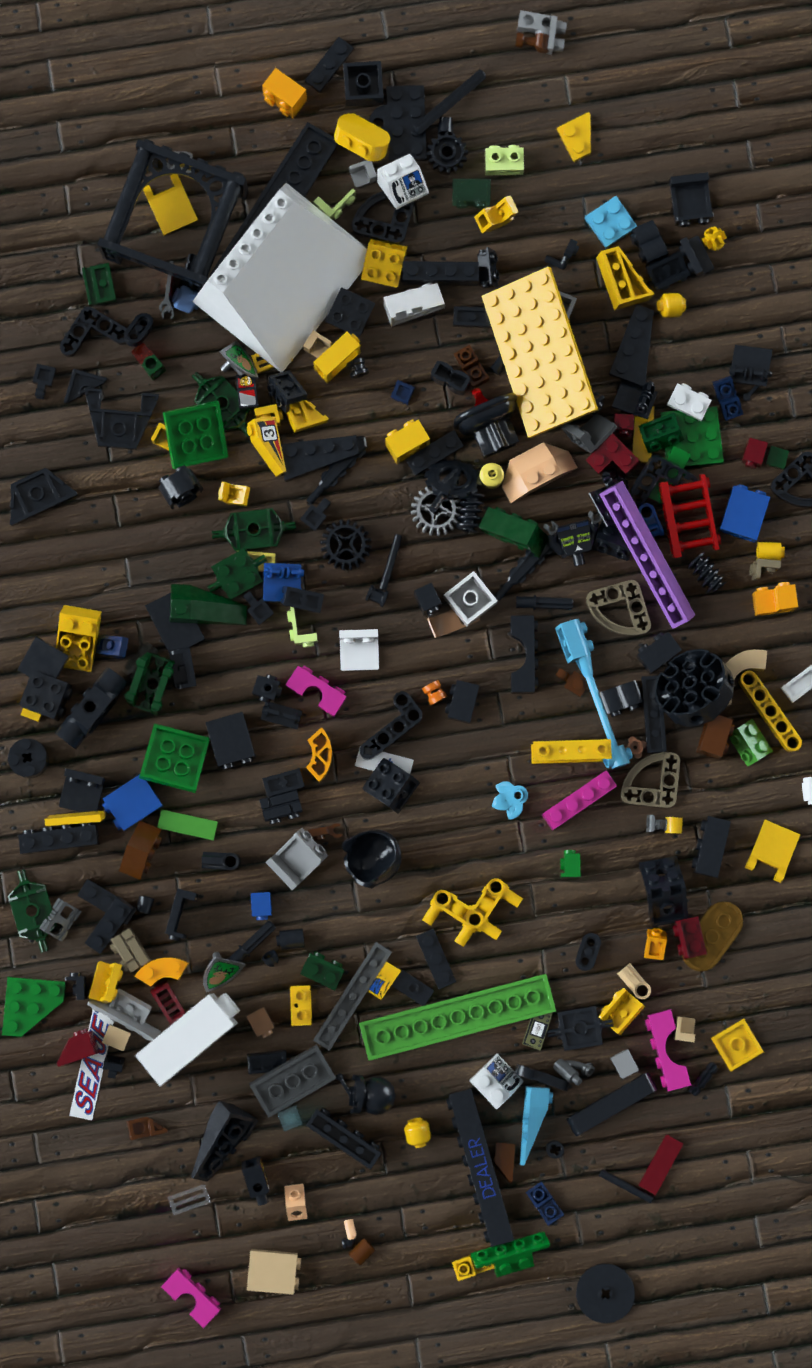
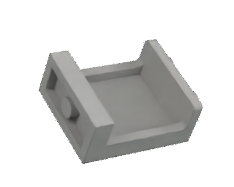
(297, 858)

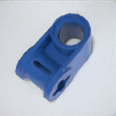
(652, 522)

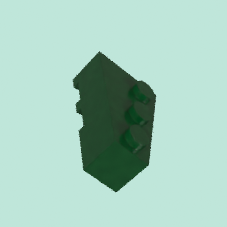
(514, 530)

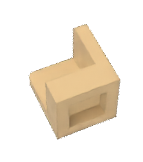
(316, 344)
(684, 1029)
(116, 1037)

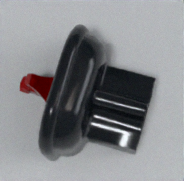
(489, 423)

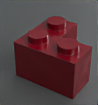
(611, 452)

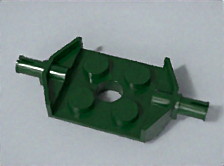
(218, 388)
(269, 531)
(20, 899)

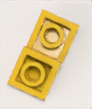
(465, 1268)

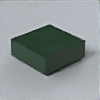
(777, 457)

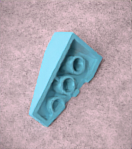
(535, 1109)

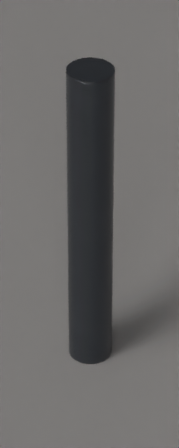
(390, 562)
(626, 1186)

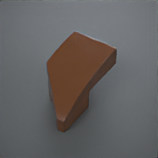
(143, 1128)
(505, 1159)

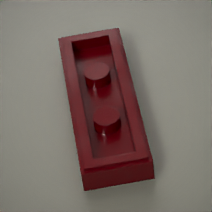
(660, 1164)

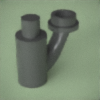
(568, 1072)

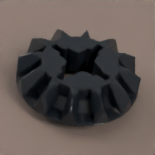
(611, 477)

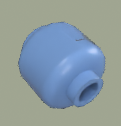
(183, 299)

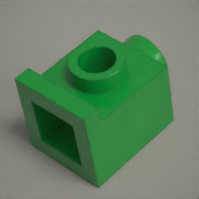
(570, 864)

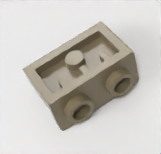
(763, 566)

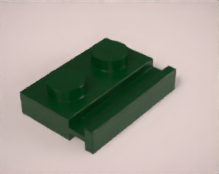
(99, 284)

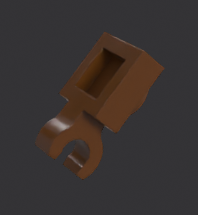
(574, 683)
(319, 833)

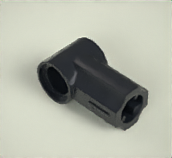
(218, 860)

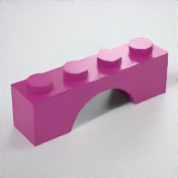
(579, 800)
(661, 1025)

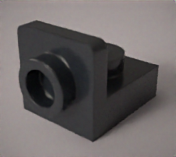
(80, 987)

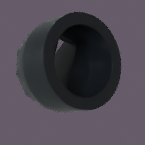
(270, 958)

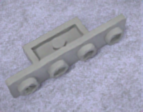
(128, 1012)

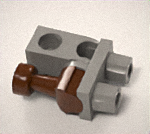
(544, 29)

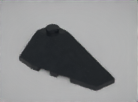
(224, 1131)

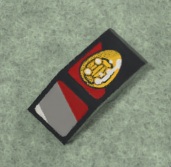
(246, 392)

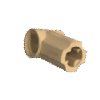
(633, 980)

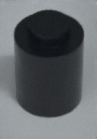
(290, 939)

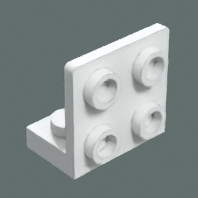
(359, 650)

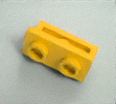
(105, 982)
(621, 1010)

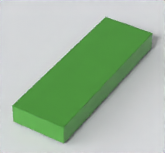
(187, 825)

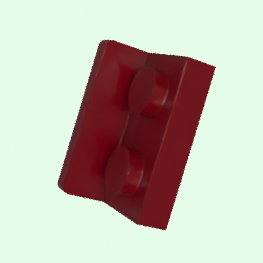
(690, 938)

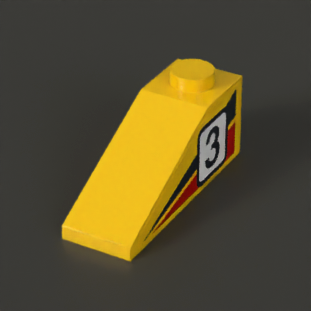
(266, 440)

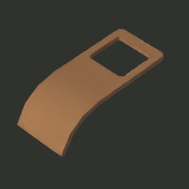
(446, 623)

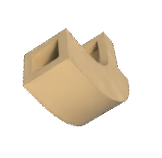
(747, 660)

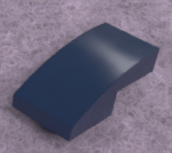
(727, 398)
(545, 1203)

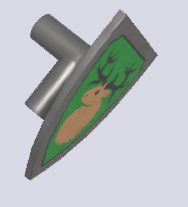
(238, 360)
(220, 972)

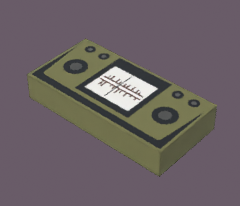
(536, 1031)

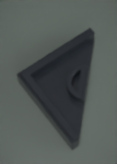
(79, 381)

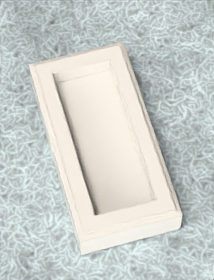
(798, 685)

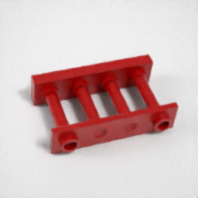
(674, 528)

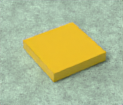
(737, 1045)

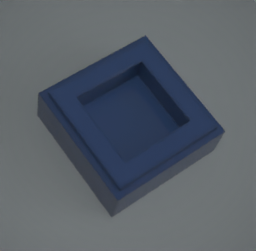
(402, 392)

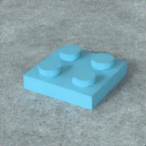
(610, 222)

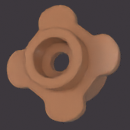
(640, 745)

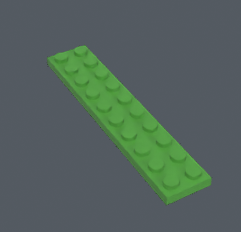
(457, 1017)

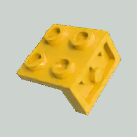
(383, 263)

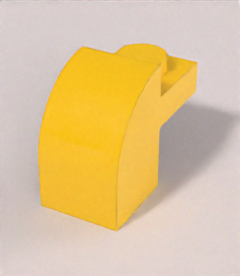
(496, 216)

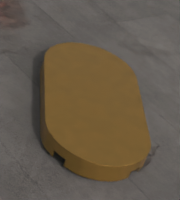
(719, 929)

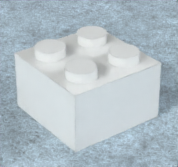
(470, 599)

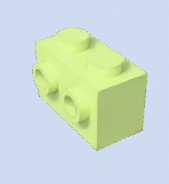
(504, 160)

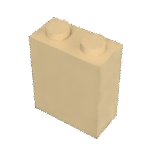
(273, 1271)

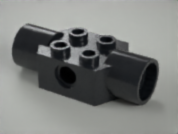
(104, 696)

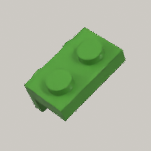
(750, 742)

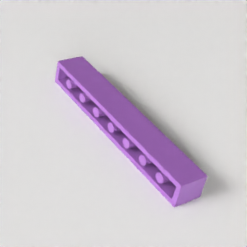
(647, 554)

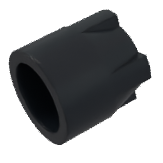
(445, 125)
(145, 904)

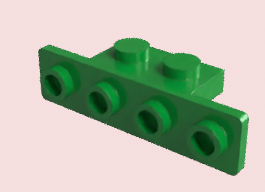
(512, 1255)

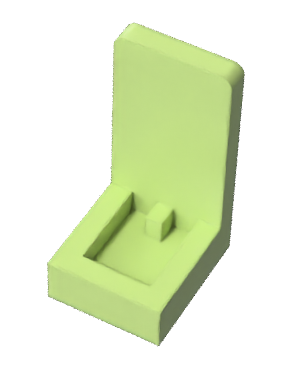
(337, 210)
(306, 640)

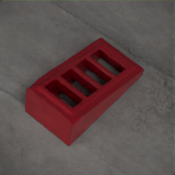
(164, 985)

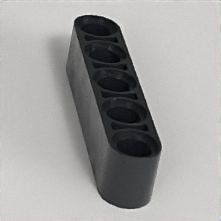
(611, 1104)

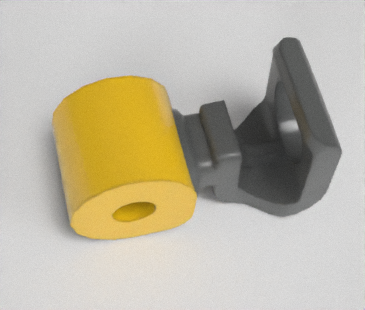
(670, 825)

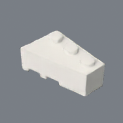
(413, 303)

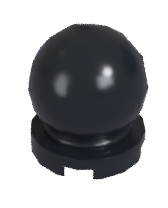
(373, 1095)

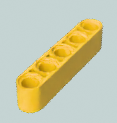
(768, 701)

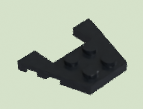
(118, 427)

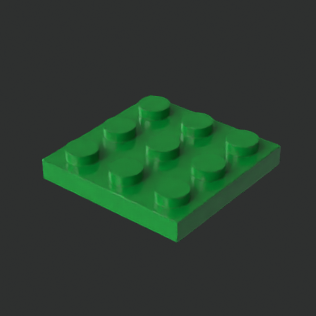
(195, 434)
(701, 438)
(174, 758)

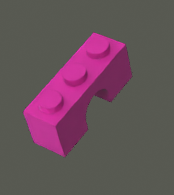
(303, 680)
(205, 1307)

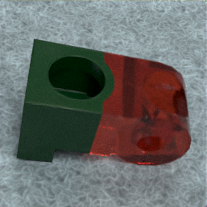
(148, 361)

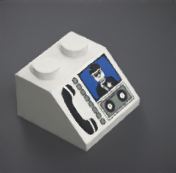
(402, 181)
(496, 1081)

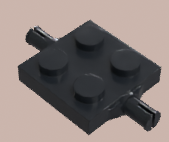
(580, 1028)

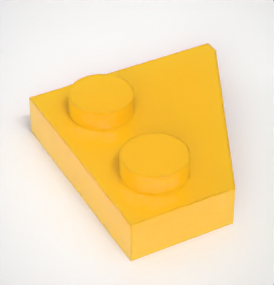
(577, 136)
(304, 416)

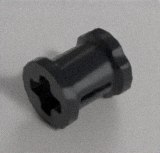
(377, 596)

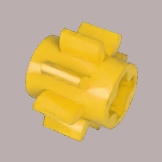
(714, 238)

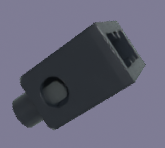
(255, 1173)

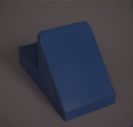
(112, 646)

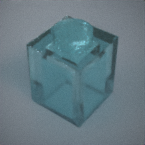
(290, 1118)

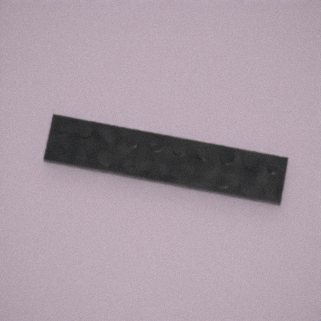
(298, 169)

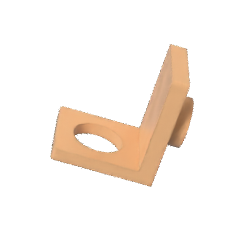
(295, 1201)

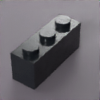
(711, 846)

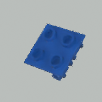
(279, 575)

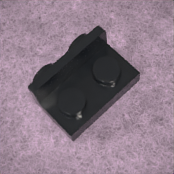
(285, 390)

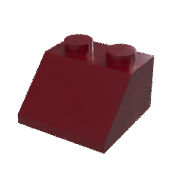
(79, 1047)

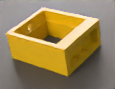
(337, 356)
(303, 1013)

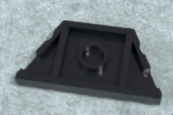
(37, 494)

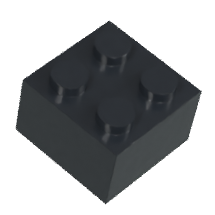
(363, 83)

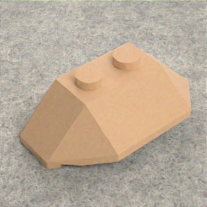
(536, 469)

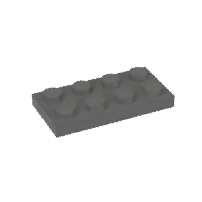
(292, 1080)

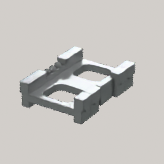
(55, 917)

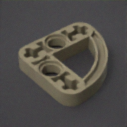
(622, 595)
(657, 793)

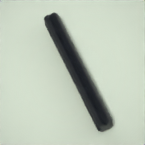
(449, 101)

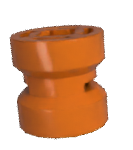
(437, 696)

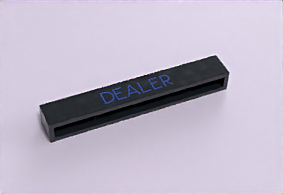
(480, 1166)

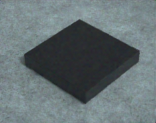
(43, 659)

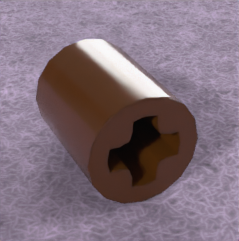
(361, 1251)

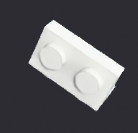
(689, 402)

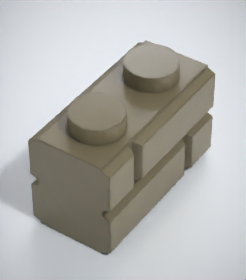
(130, 950)

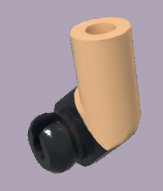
(351, 1234)

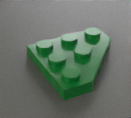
(29, 1003)

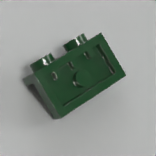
(661, 433)
(323, 971)

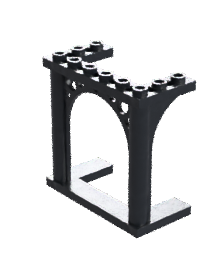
(150, 156)

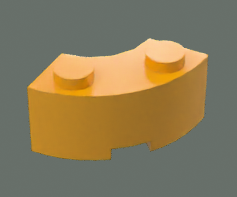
(321, 755)
(161, 969)

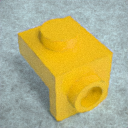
(233, 494)

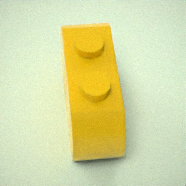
(361, 137)

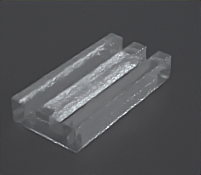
(173, 1205)

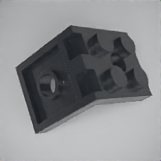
(664, 890)

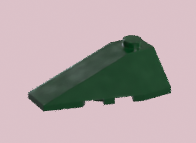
(199, 606)

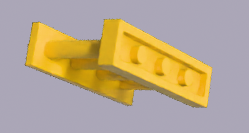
(570, 751)

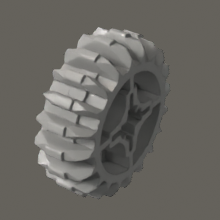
(445, 512)

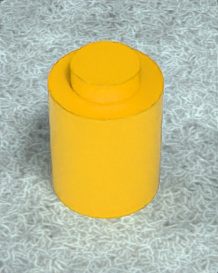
(770, 551)

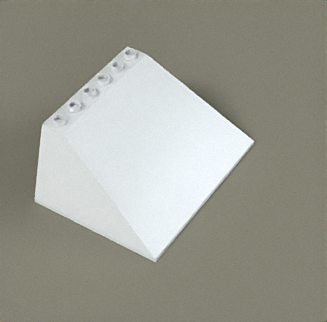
(282, 277)

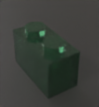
(471, 193)

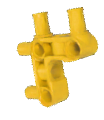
(463, 912)

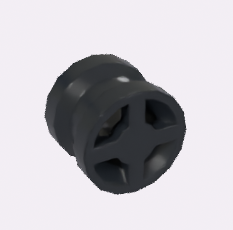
(357, 368)

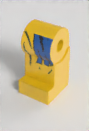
(384, 980)

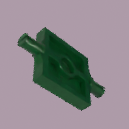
(237, 573)

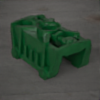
(141, 680)

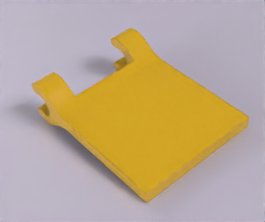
(171, 206)
(773, 848)

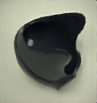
(372, 857)

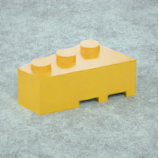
(621, 279)

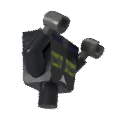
(574, 538)

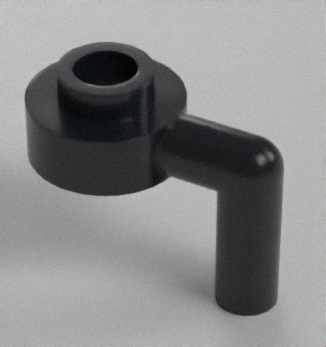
(571, 250)

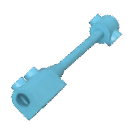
(579, 650)

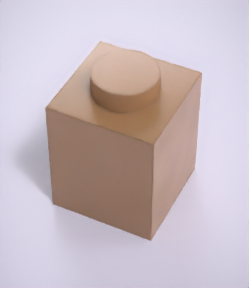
(261, 1023)

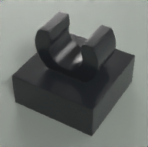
(114, 1065)

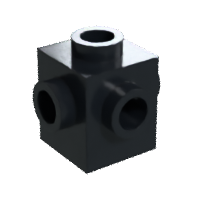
(263, 682)

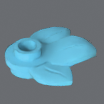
(507, 800)

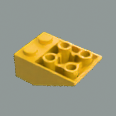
(78, 636)

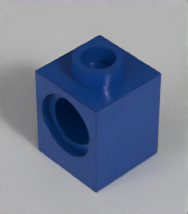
(261, 905)

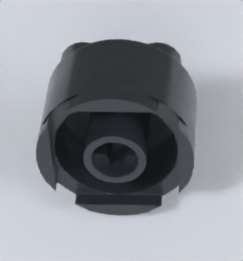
(180, 487)
(17, 758)

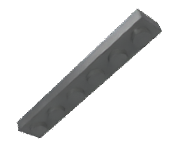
(352, 996)

